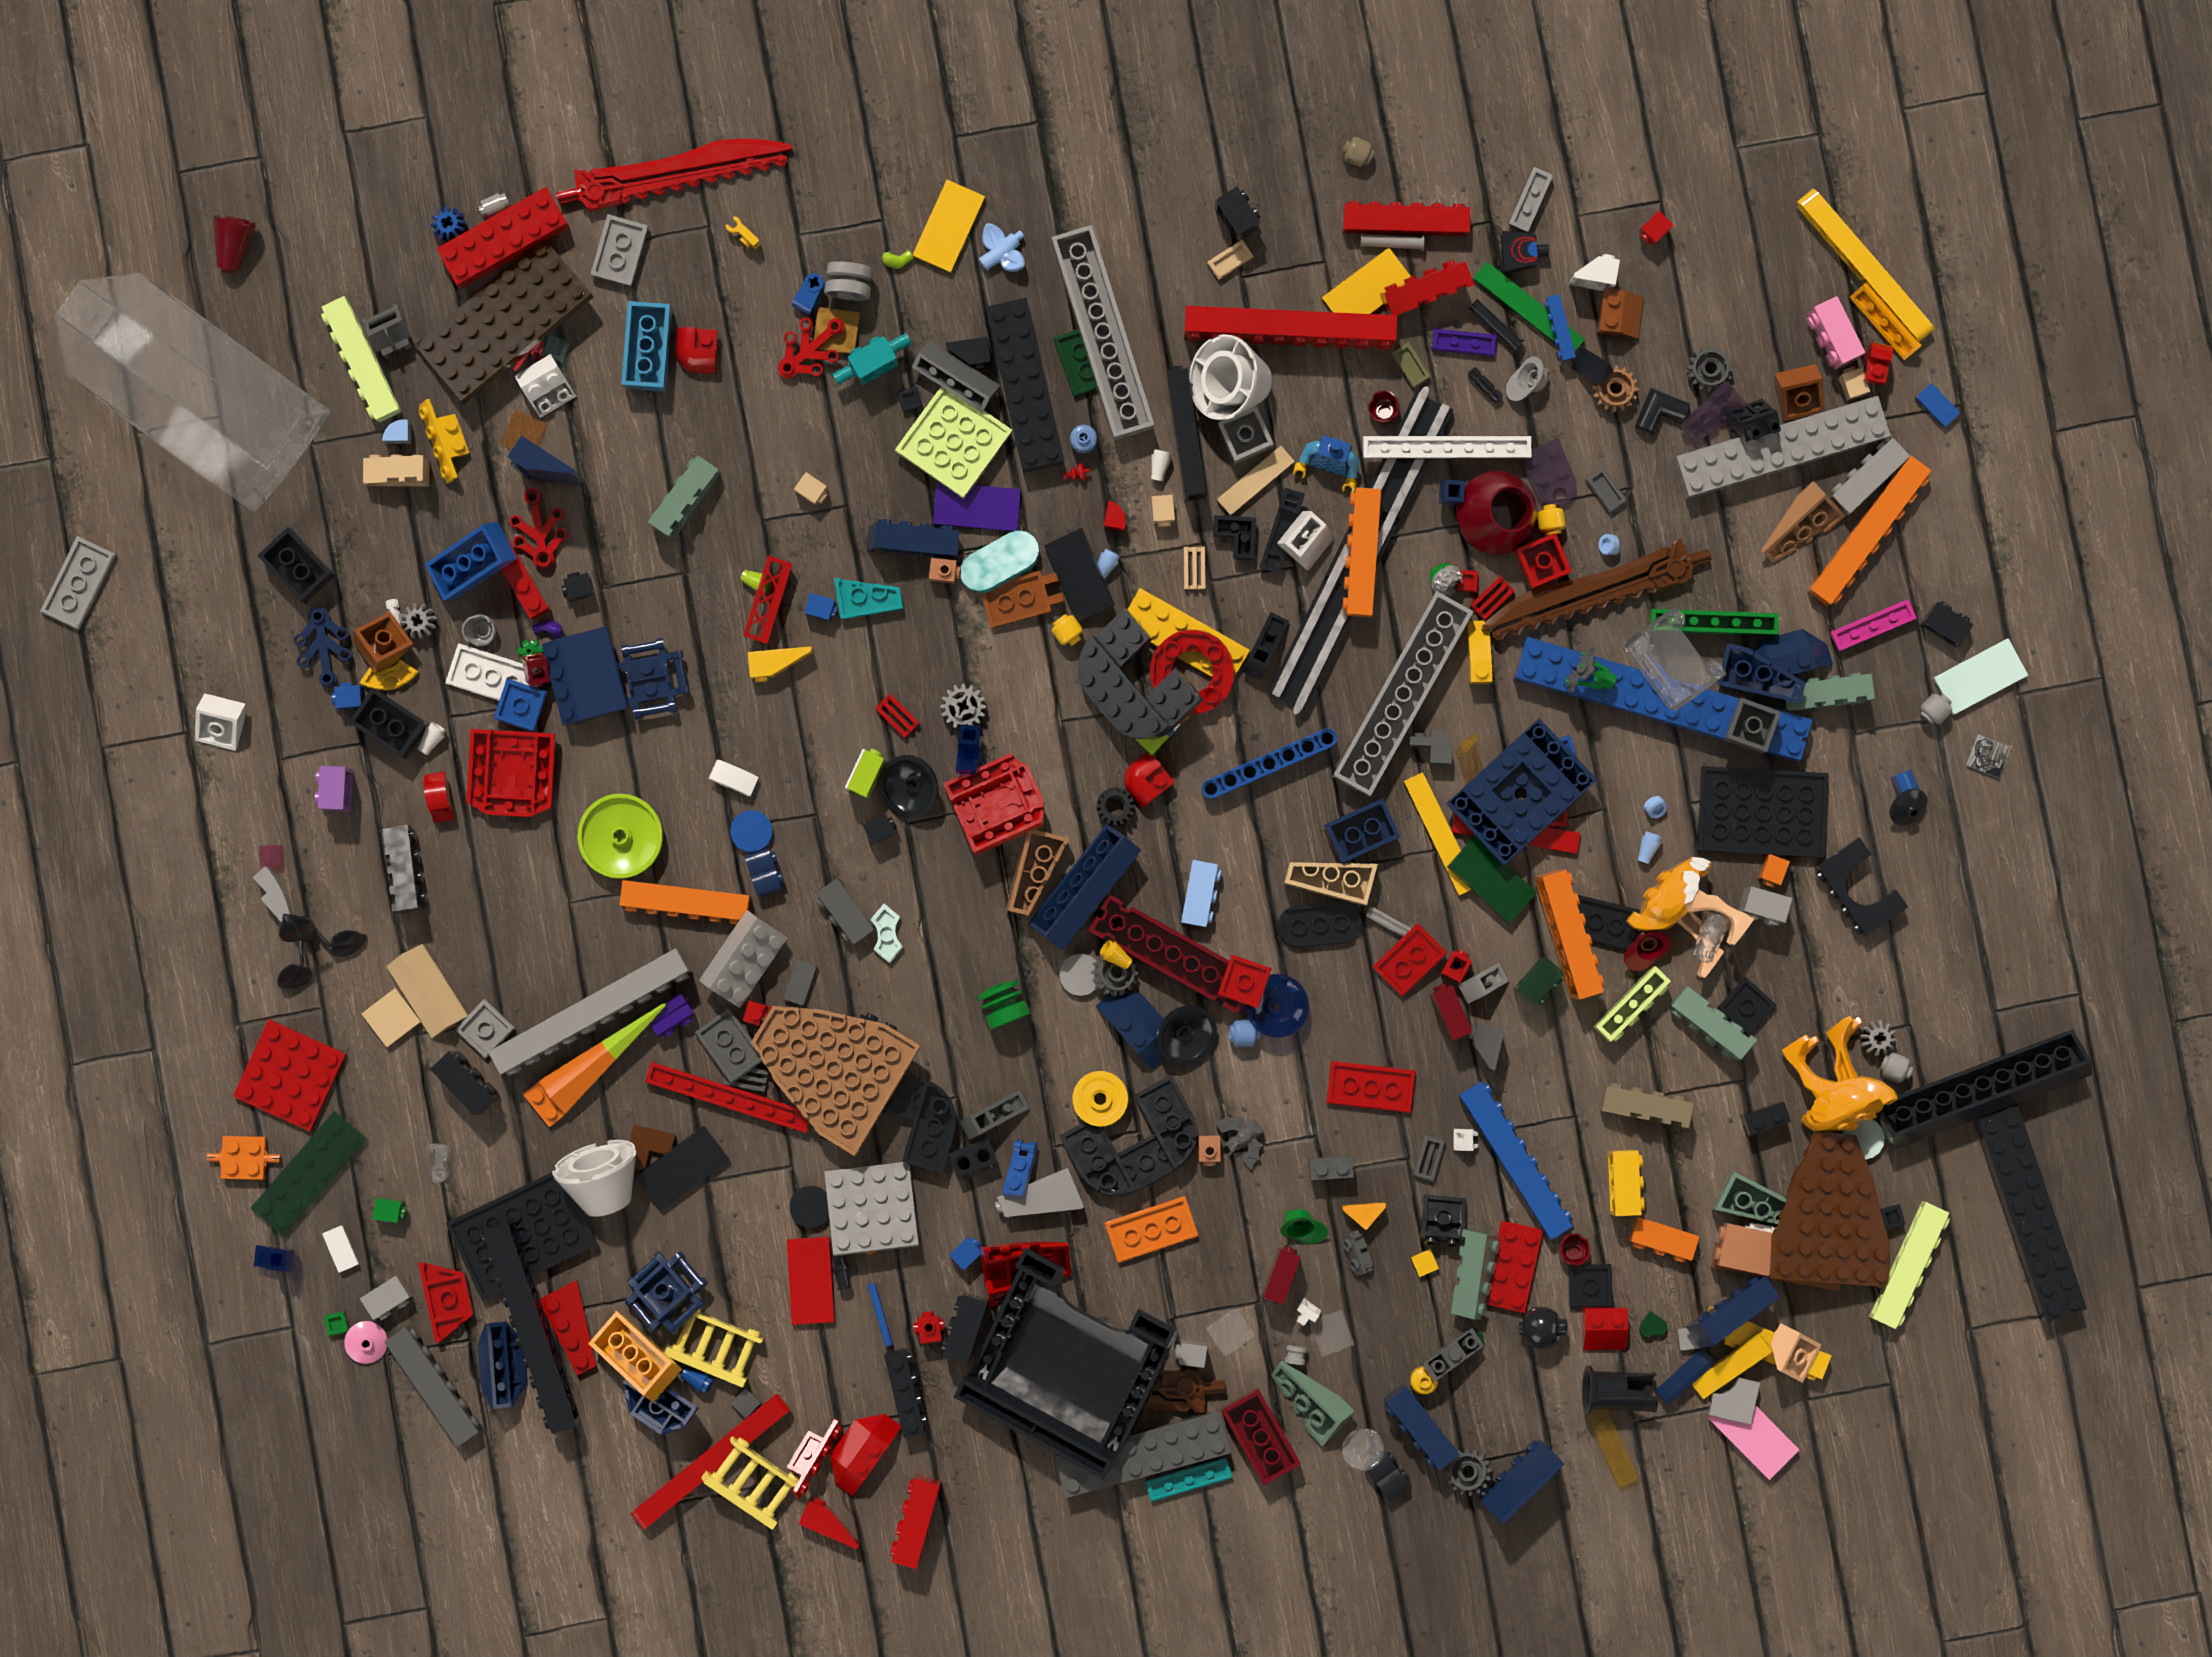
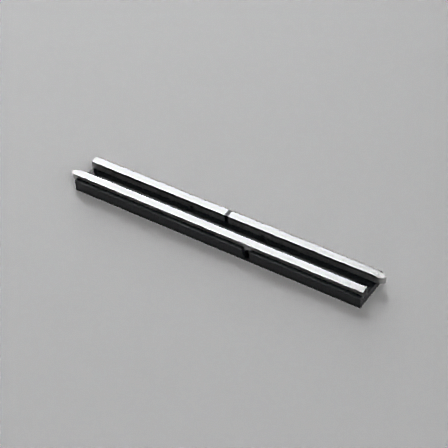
(1325, 619)

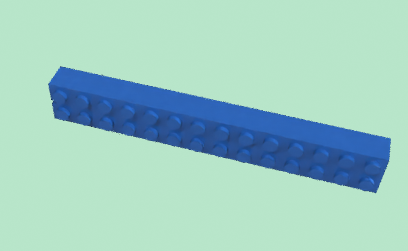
(1706, 714)

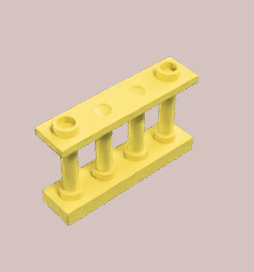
(715, 1368)
(749, 1503)

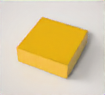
(1424, 1262)

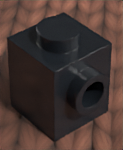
(577, 586)
(880, 829)

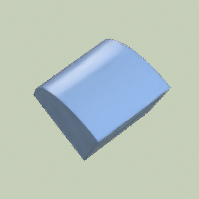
(398, 433)

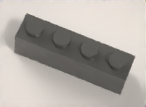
(955, 376)

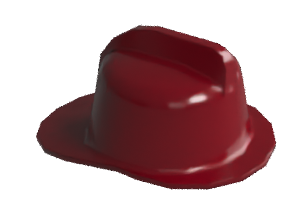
(1646, 949)

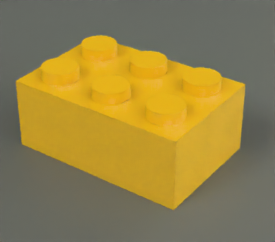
(1625, 1182)

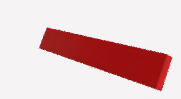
(1549, 839)

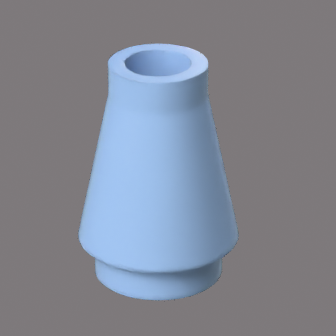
(1107, 562)
(1649, 845)

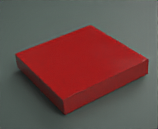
(1244, 981)

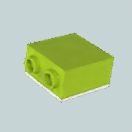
(866, 773)

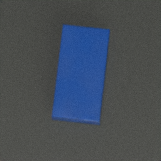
(1937, 405)

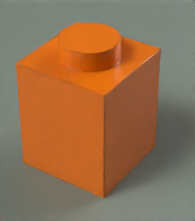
(1773, 870)

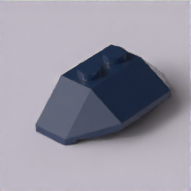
(1795, 652)
(1136, 1022)
(501, 1365)
(663, 1415)

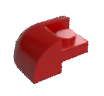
(697, 349)
(1146, 779)

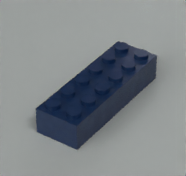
(1084, 887)

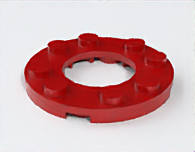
(1212, 648)

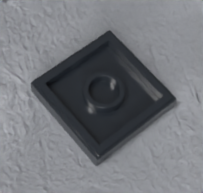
(1746, 1006)
(1590, 1285)

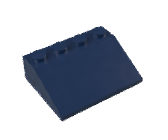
(538, 464)
(585, 676)
(1521, 1480)

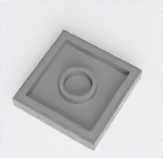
(485, 1028)

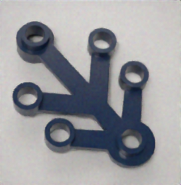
(322, 643)

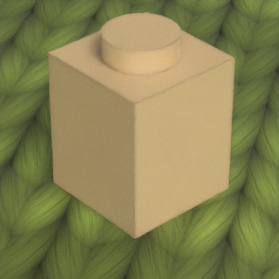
(1853, 383)
(811, 489)
(1163, 510)

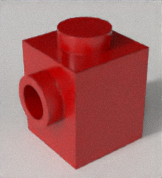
(1655, 228)

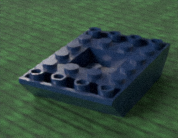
(1532, 763)

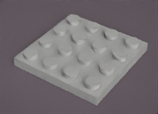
(871, 1208)

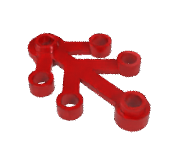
(807, 350)
(539, 532)

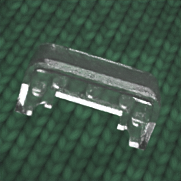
(1671, 660)

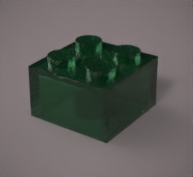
(1538, 981)

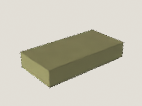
(1410, 365)

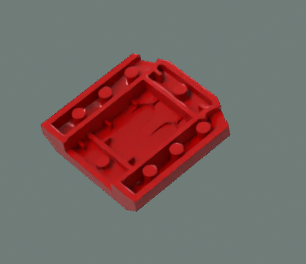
(510, 772)
(996, 803)

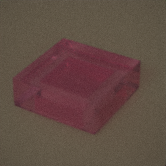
(270, 855)

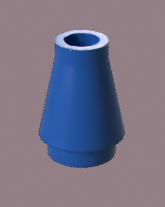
(698, 1380)

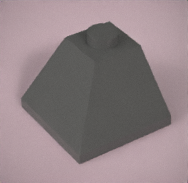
(1487, 1043)

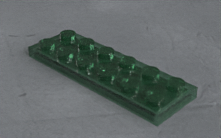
(308, 1173)

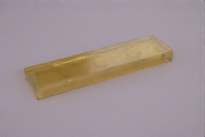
(1612, 1447)

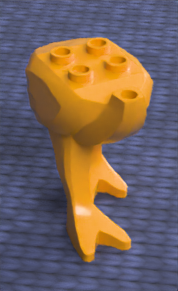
(1844, 1102)

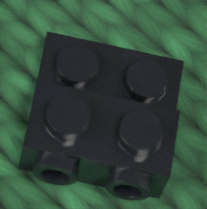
(1443, 1220)

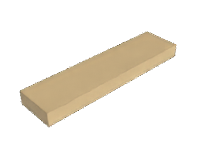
(1255, 480)

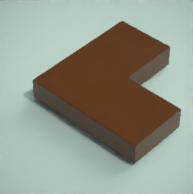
(649, 1140)

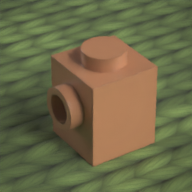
(944, 571)
(1209, 1149)

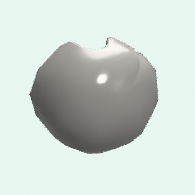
(479, 630)

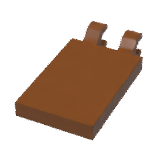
(1020, 599)

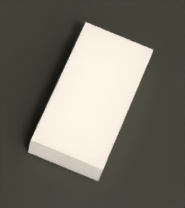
(340, 1248)

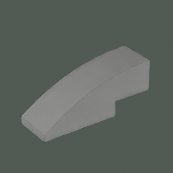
(276, 896)

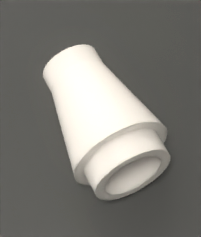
(1160, 464)
(432, 736)

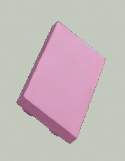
(1760, 1442)

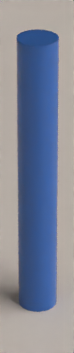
(880, 1314)

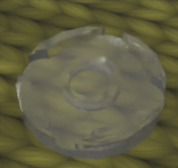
(1363, 1449)

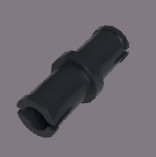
(841, 1271)

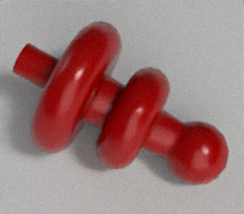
(1081, 472)

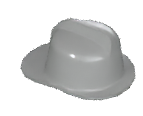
(1527, 379)

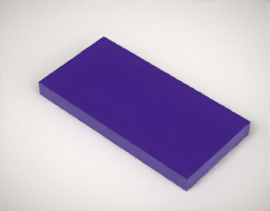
(981, 508)

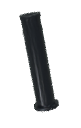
(1496, 325)

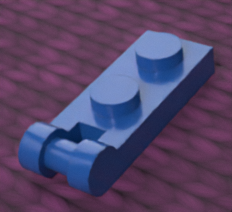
(1020, 1169)

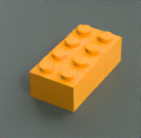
(635, 1356)

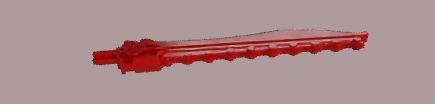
(609, 192)

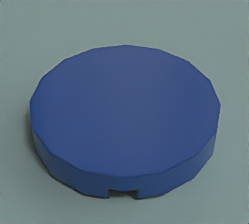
(751, 831)

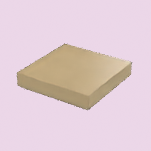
(391, 1017)

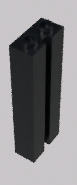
(1185, 433)

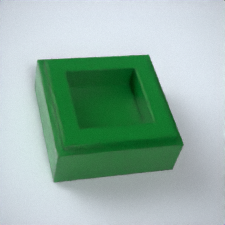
(336, 1323)

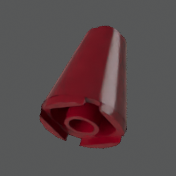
(231, 241)

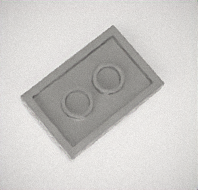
(619, 250)

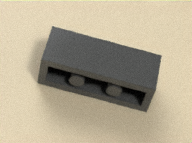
(844, 912)

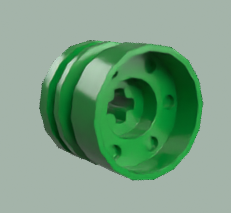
(1003, 1004)

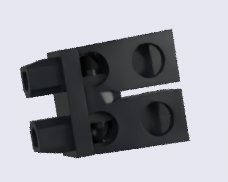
(1753, 422)

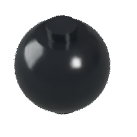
(1542, 1327)

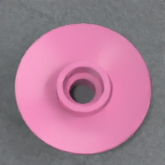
(365, 1331)

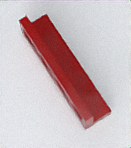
(772, 601)

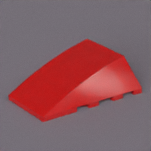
(1001, 1259)

